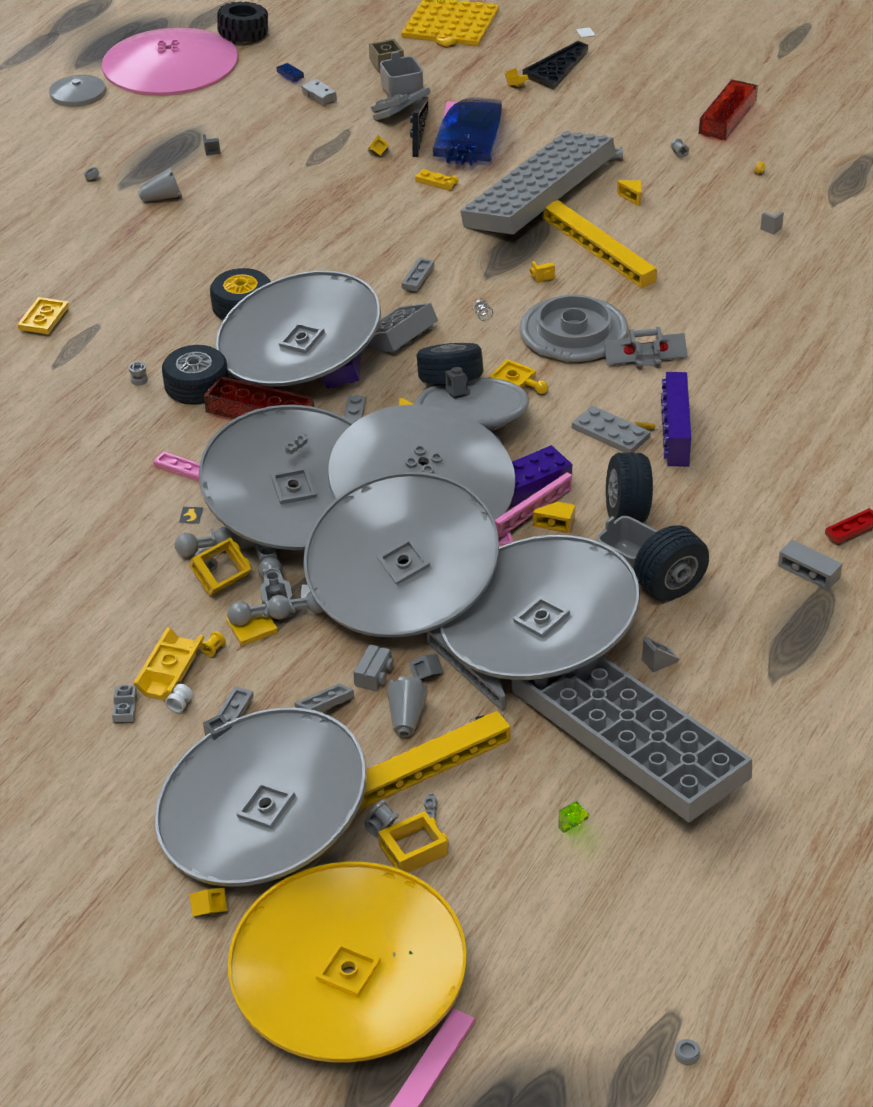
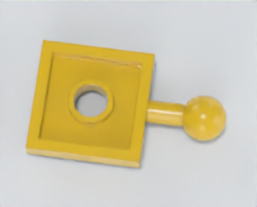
(519, 375)

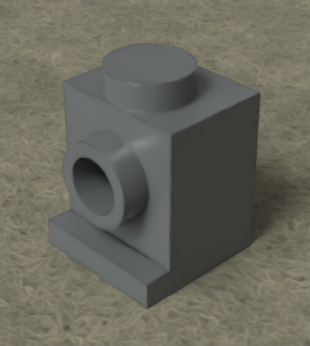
(456, 382)

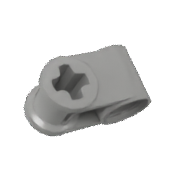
(380, 818)

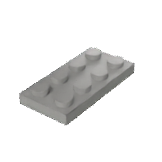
(611, 429)

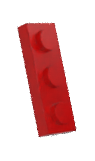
(851, 526)

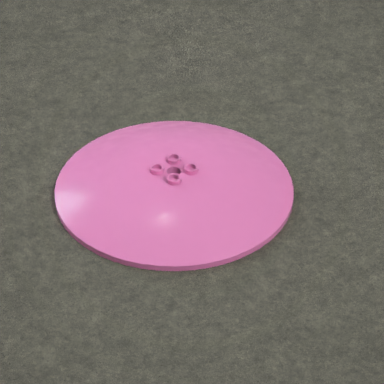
(169, 61)

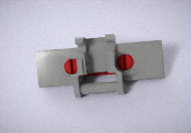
(647, 353)

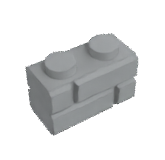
(373, 668)

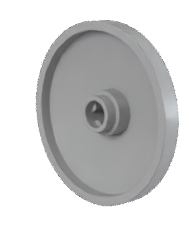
(77, 90)

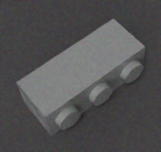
(810, 564)

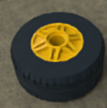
(232, 287)

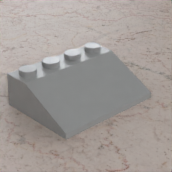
(403, 325)

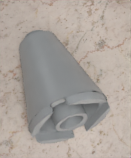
(160, 187)
(406, 703)

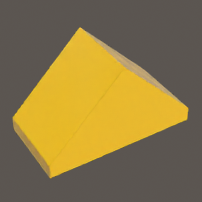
(630, 190)

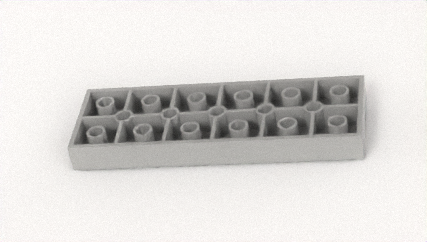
(537, 182)
(640, 735)

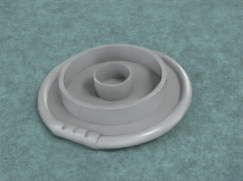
(572, 327)
(489, 402)

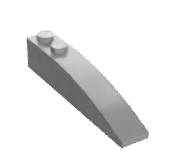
(486, 684)

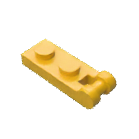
(436, 179)

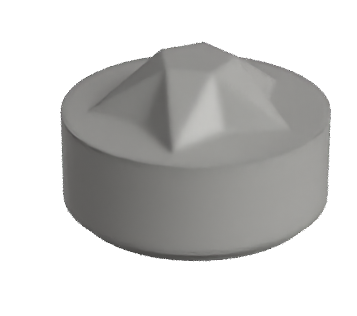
(91, 173)

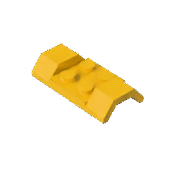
(167, 665)

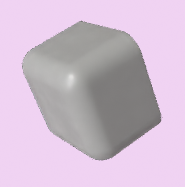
(401, 75)
(625, 536)

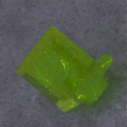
(571, 816)

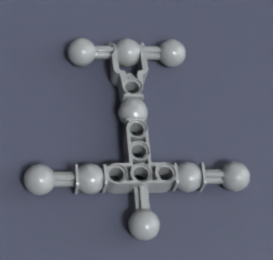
(269, 570)

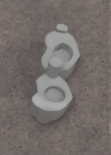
(300, 441)
(430, 804)

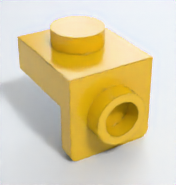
(514, 79)
(542, 272)

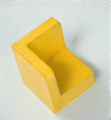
(378, 145)
(208, 901)

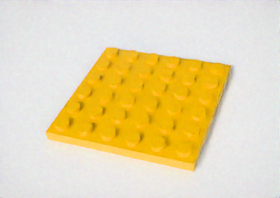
(446, 18)

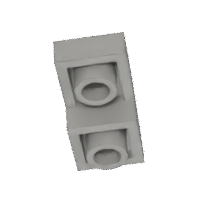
(124, 703)

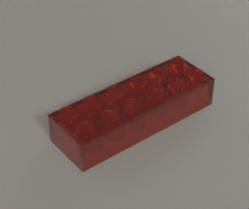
(728, 109)
(235, 397)

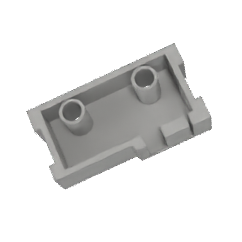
(319, 92)

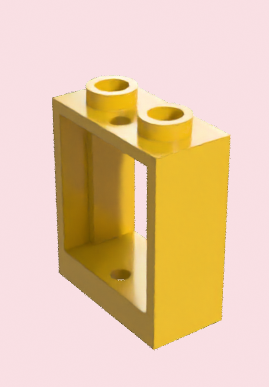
(204, 575)
(420, 856)

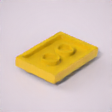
(43, 315)

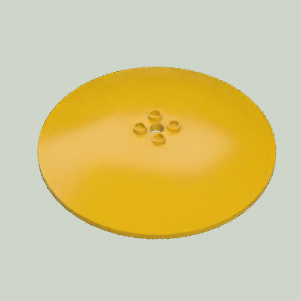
(336, 917)

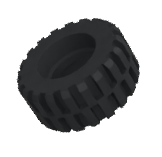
(242, 21)

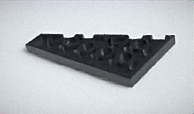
(557, 65)
(418, 119)

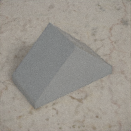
(657, 655)

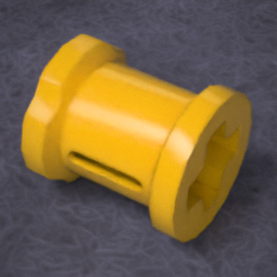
(212, 643)

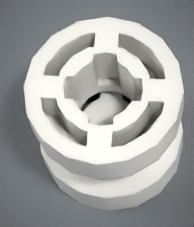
(180, 696)

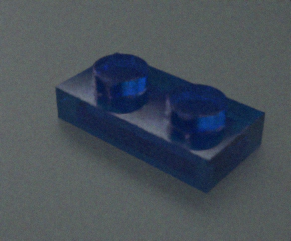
(290, 72)

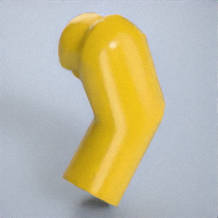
(446, 42)

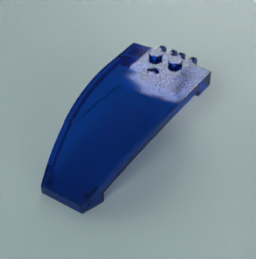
(469, 131)

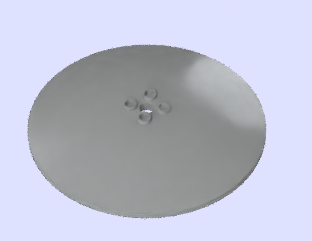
(298, 328)
(411, 434)
(249, 473)
(396, 517)
(572, 582)
(215, 794)

